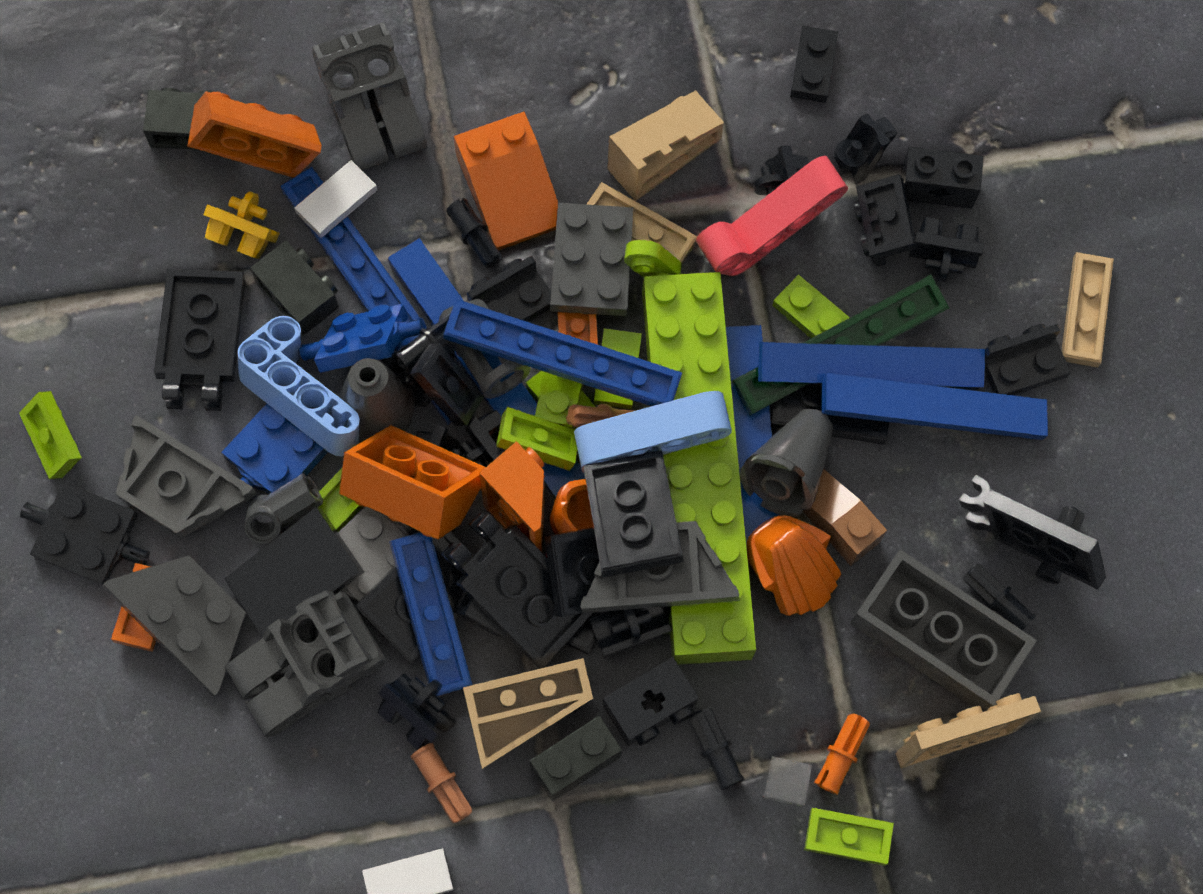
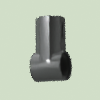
(283, 507)

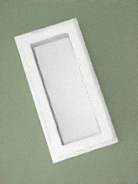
(335, 199)
(413, 875)

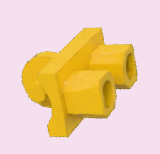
(223, 223)

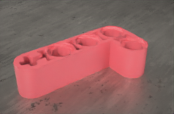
(772, 220)

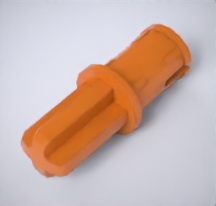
(842, 753)

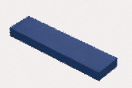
(430, 612)

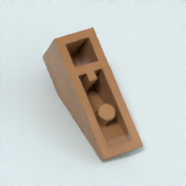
(845, 519)

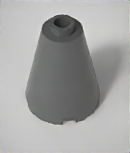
(377, 397)
(790, 464)

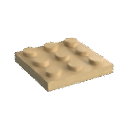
(967, 729)

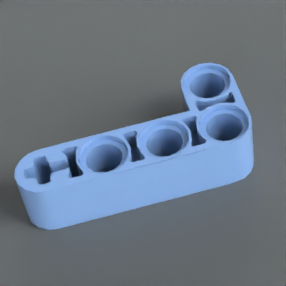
(276, 351)
(656, 428)

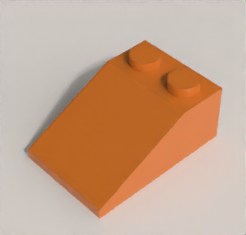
(508, 180)

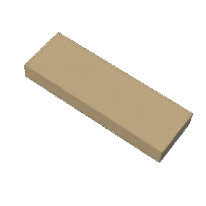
(647, 223)
(1087, 309)

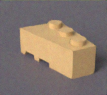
(662, 143)

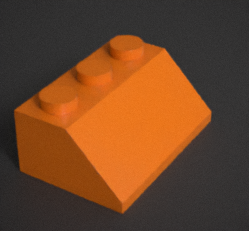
(253, 134)
(411, 481)
(515, 491)

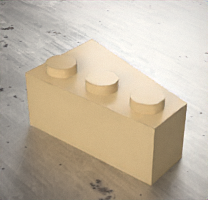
(522, 705)

